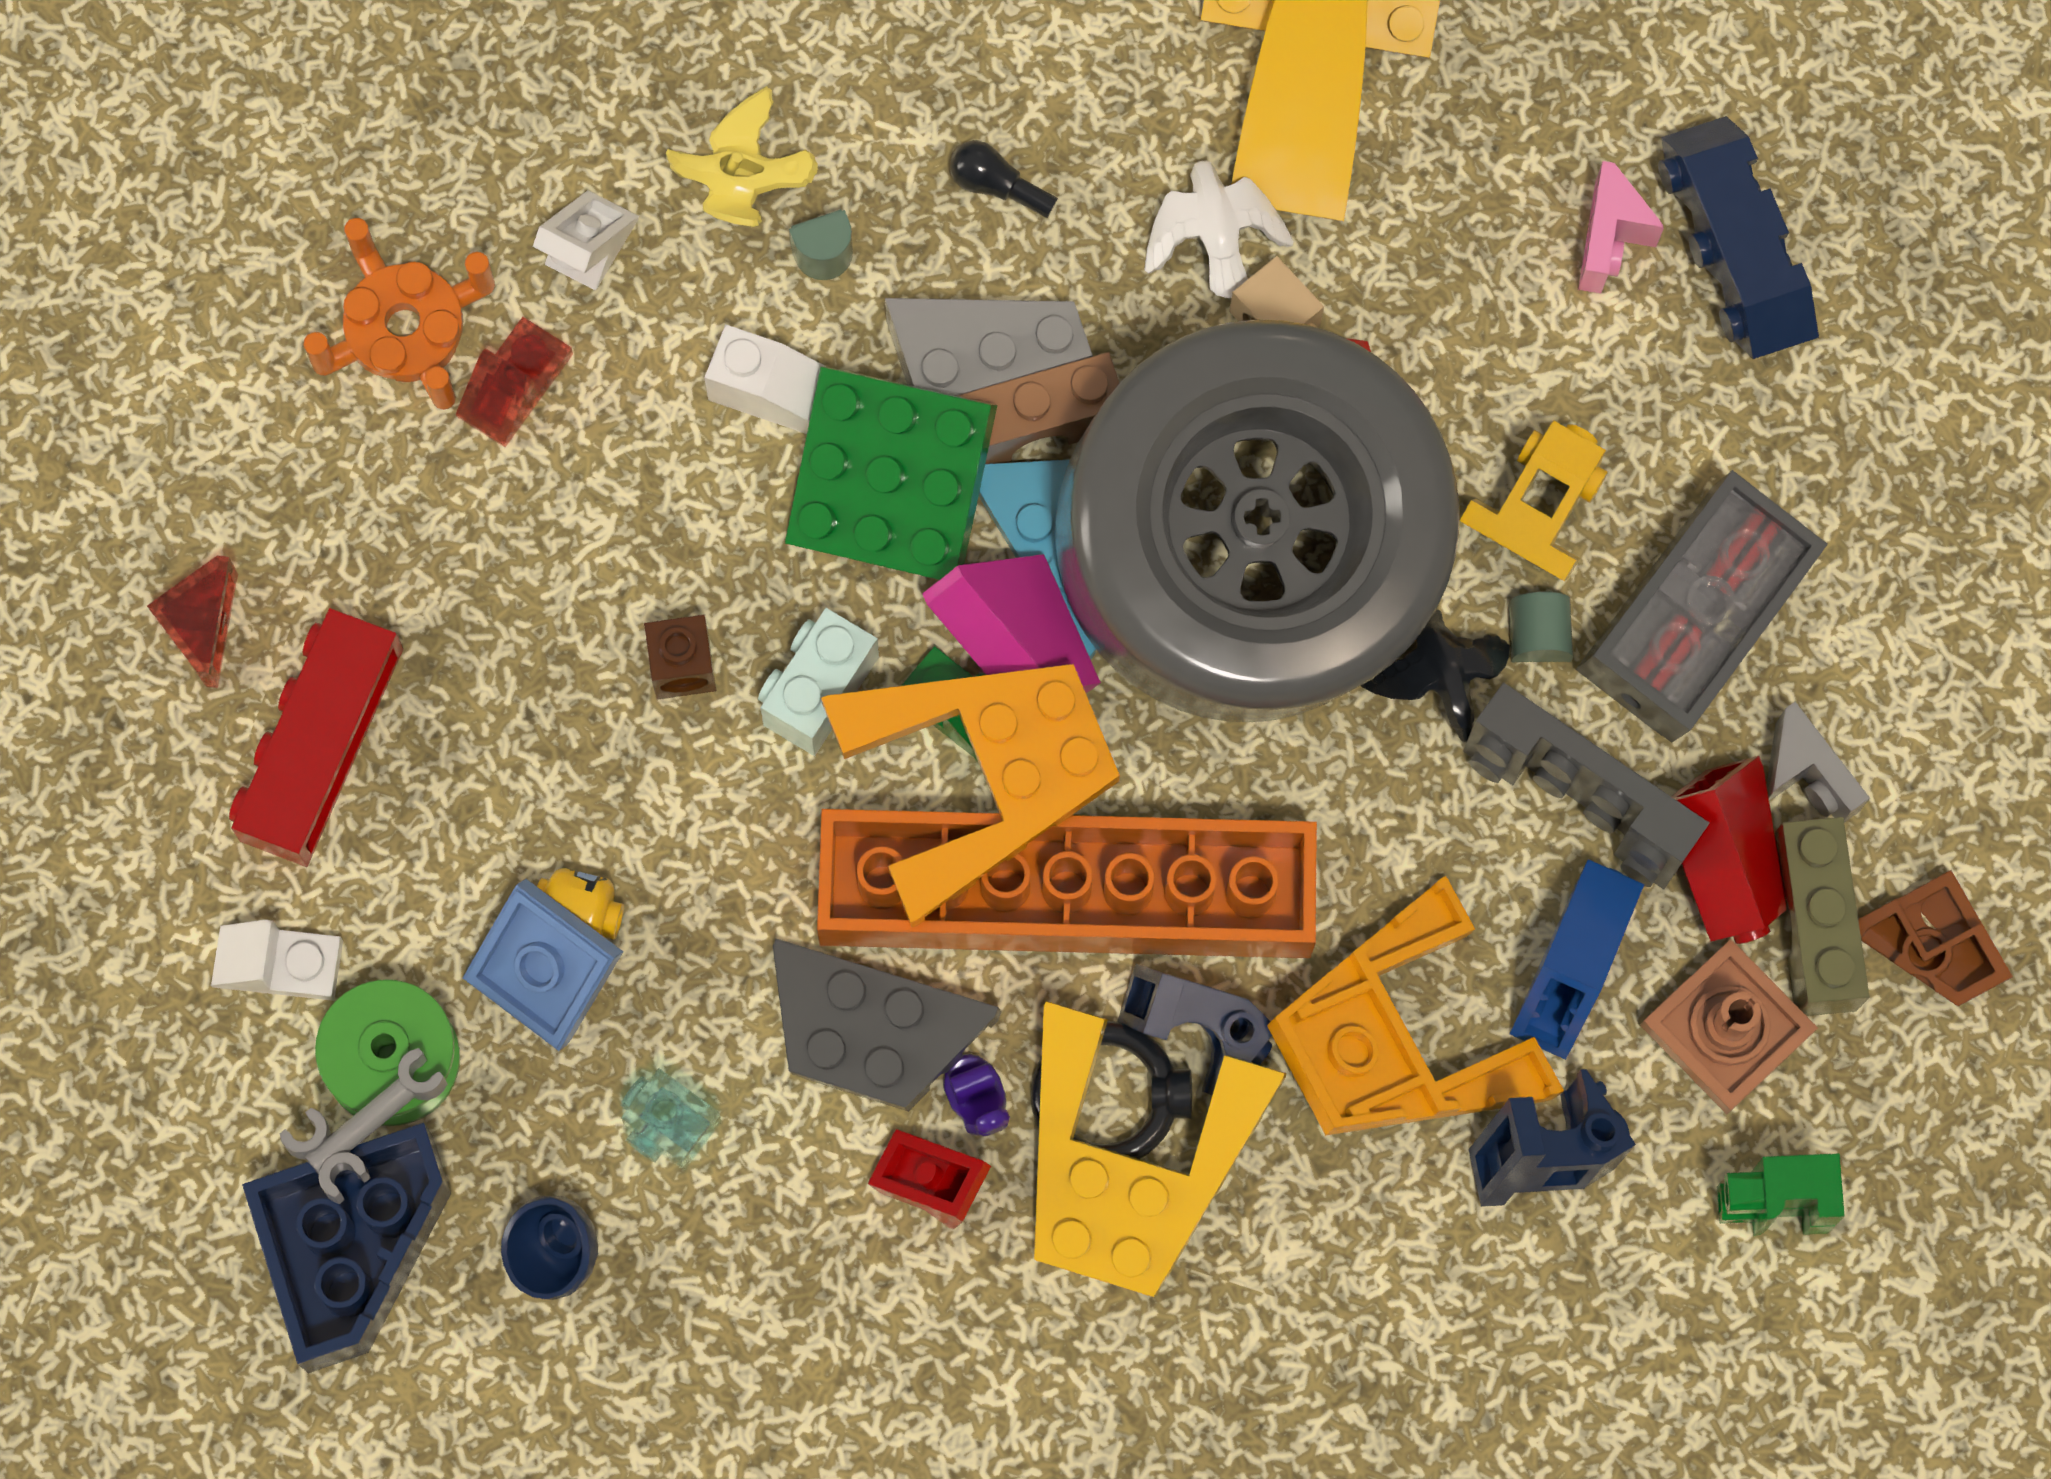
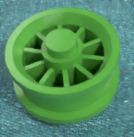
(369, 1035)

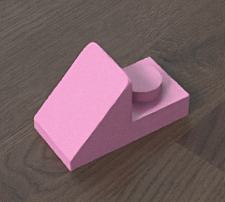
(1615, 217)

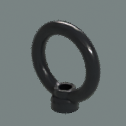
(1169, 1091)

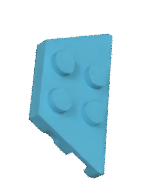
(1024, 508)

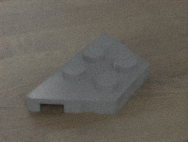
(870, 1027)

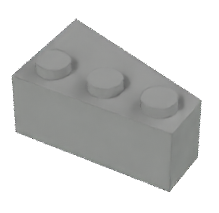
(982, 343)

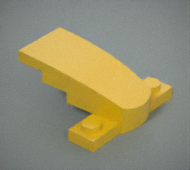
(1309, 90)

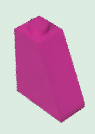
(1011, 617)

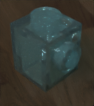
(667, 1119)

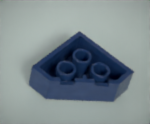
(349, 1260)

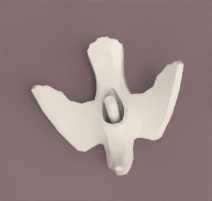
(1216, 217)

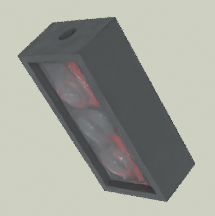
(1701, 607)

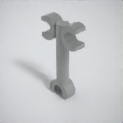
(330, 1152)

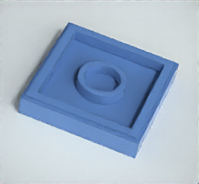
(542, 964)

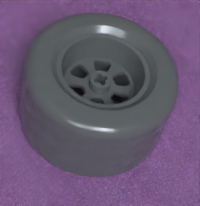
(1196, 636)

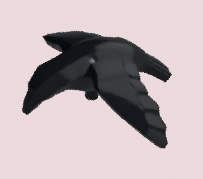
(1446, 667)

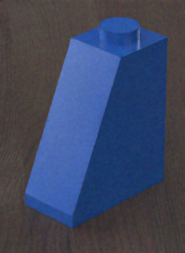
(1577, 959)

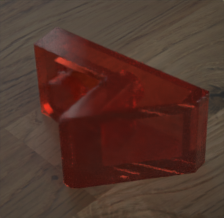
(512, 381)

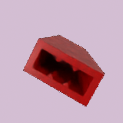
(1736, 858)

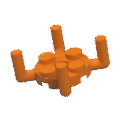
(395, 289)

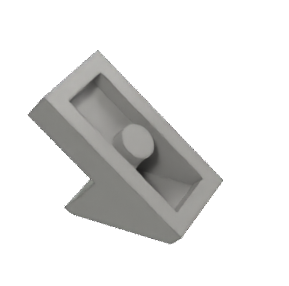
(1803, 753)

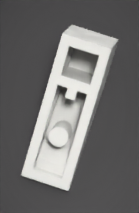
(762, 379)

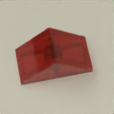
(198, 616)

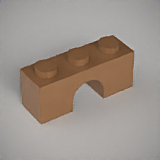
(1046, 404)

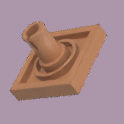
(1728, 1026)

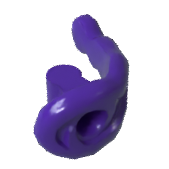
(977, 1095)

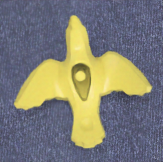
(736, 167)

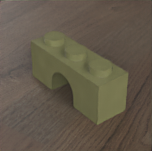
(1826, 938)

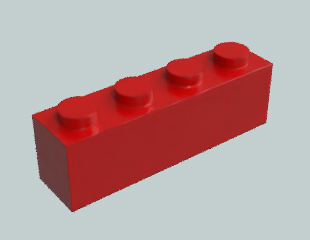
(316, 736)

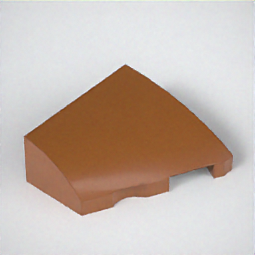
(1952, 958)

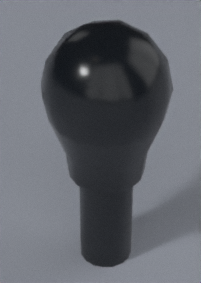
(984, 171)

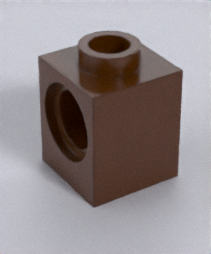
(680, 657)

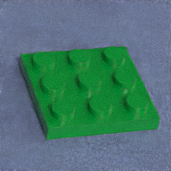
(890, 473)

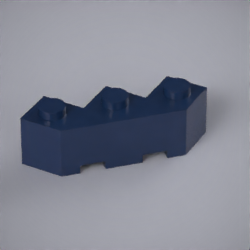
(1739, 237)

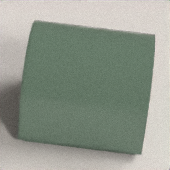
(823, 245)
(1540, 627)

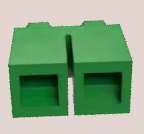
(1785, 1188)

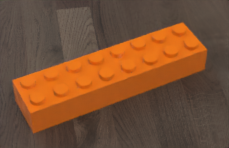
(1080, 886)

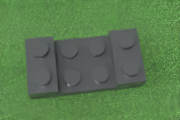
(1520, 735)

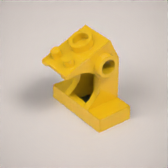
(1570, 457)

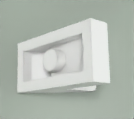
(585, 238)
(276, 961)

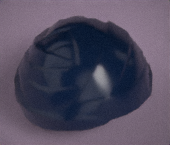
(549, 1247)

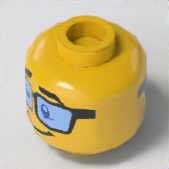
(587, 898)

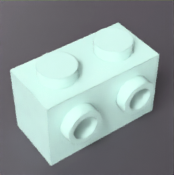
(828, 660)

